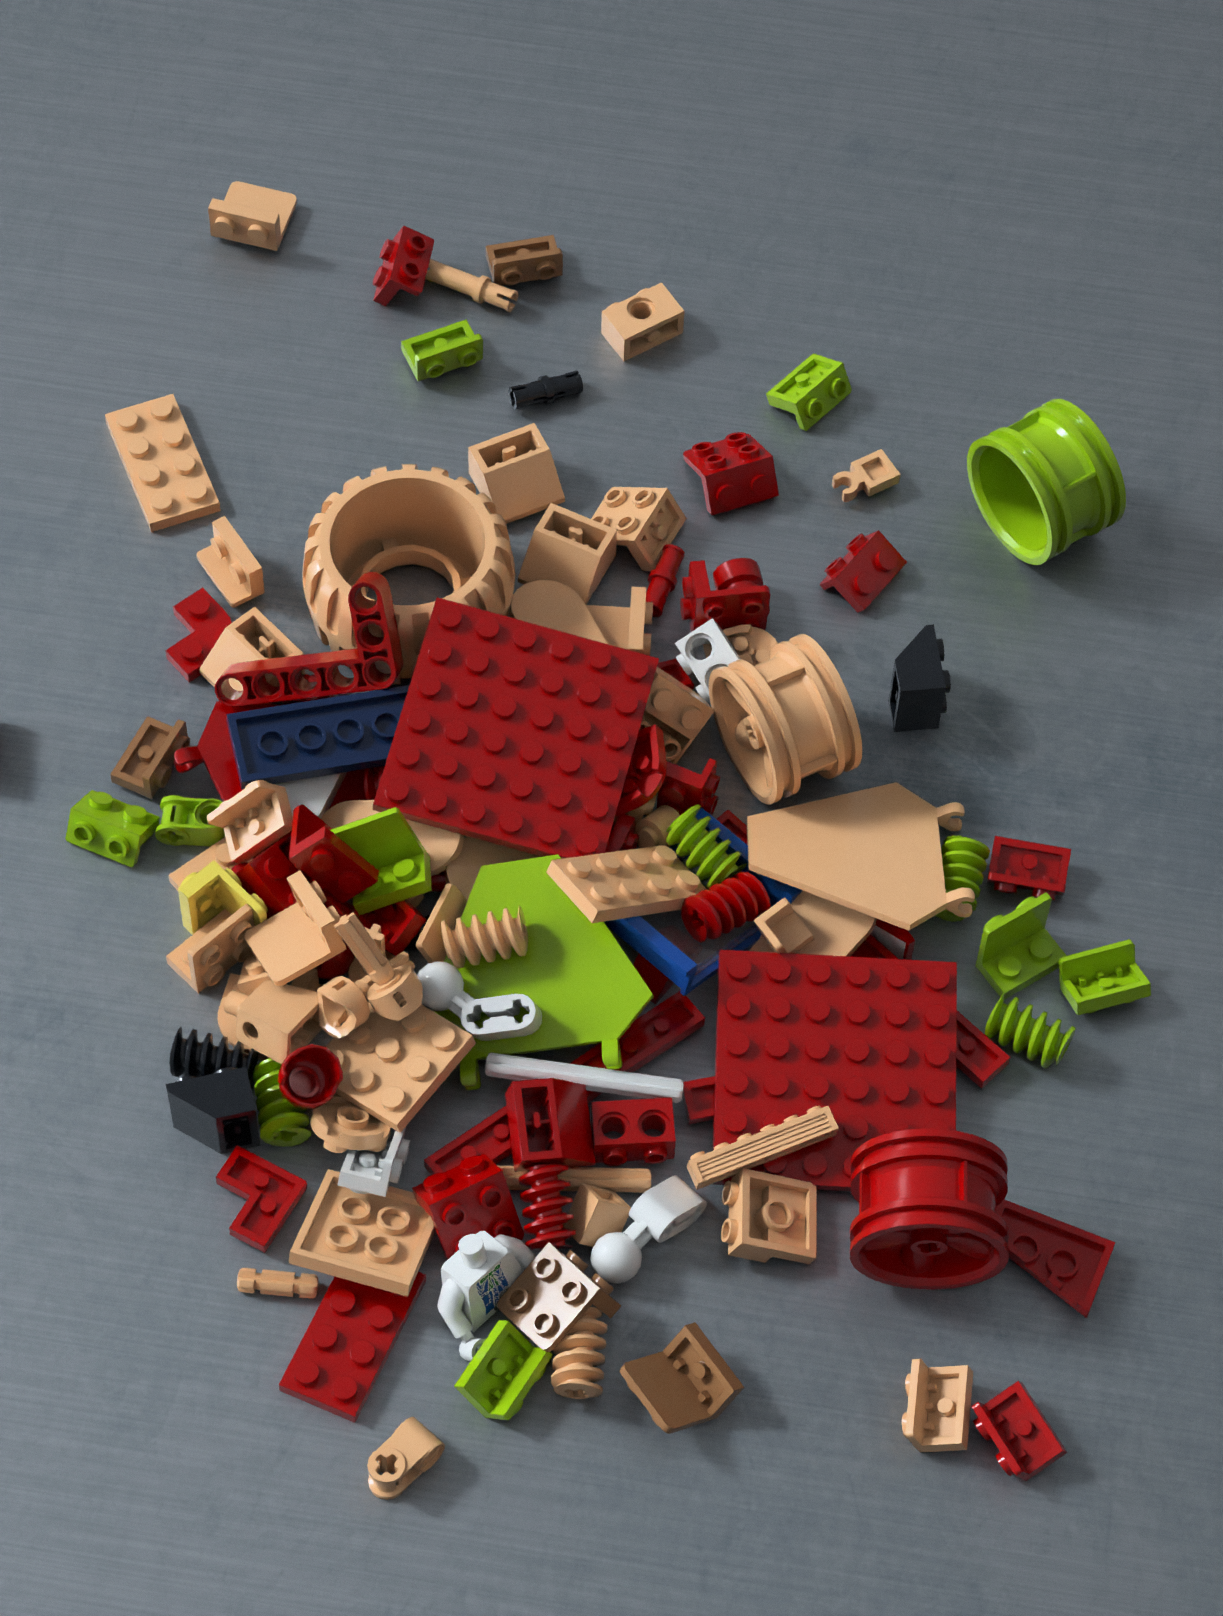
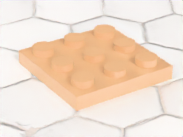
(398, 1064)
(364, 1236)

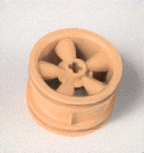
(785, 718)

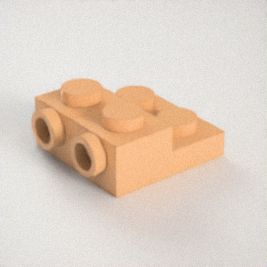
(770, 1217)

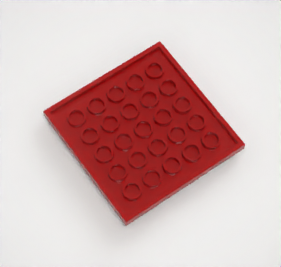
(516, 733)
(834, 1034)

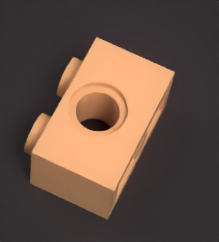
(642, 321)

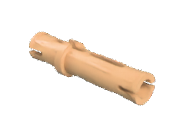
(479, 288)

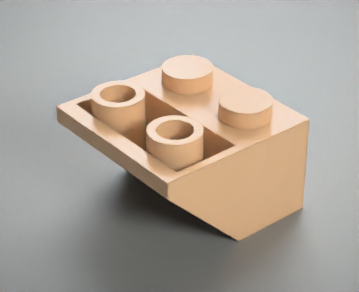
(516, 473)
(569, 551)
(245, 640)
(676, 712)

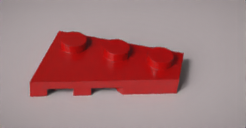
(1057, 1254)

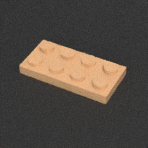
(162, 462)
(625, 882)

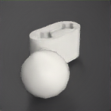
(444, 991)
(656, 1214)

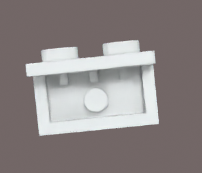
(374, 1171)

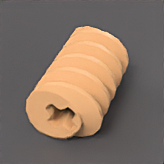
(485, 938)
(577, 1358)

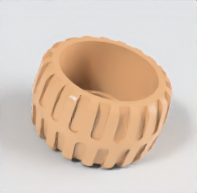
(400, 522)

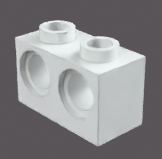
(721, 654)

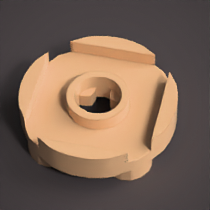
(348, 1127)

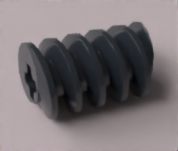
(206, 1058)

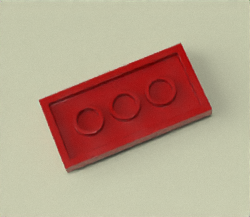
(348, 1345)

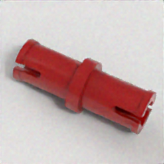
(663, 578)

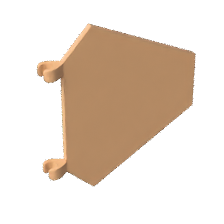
(863, 851)

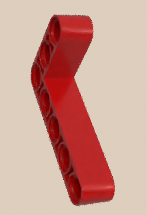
(325, 665)

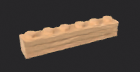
(762, 1147)

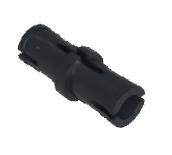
(545, 389)

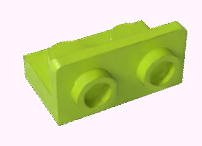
(811, 390)

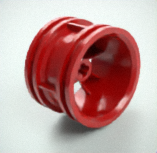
(929, 1209)

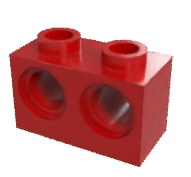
(631, 1120)

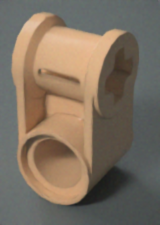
(407, 1454)

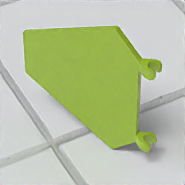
(569, 969)

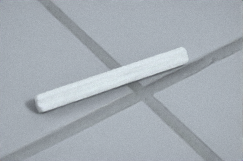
(593, 1077)

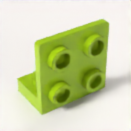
(393, 850)
(1018, 947)

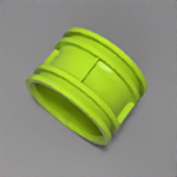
(1046, 481)

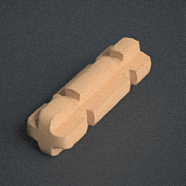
(277, 1283)

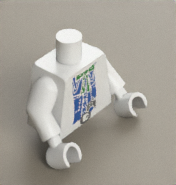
(476, 1281)

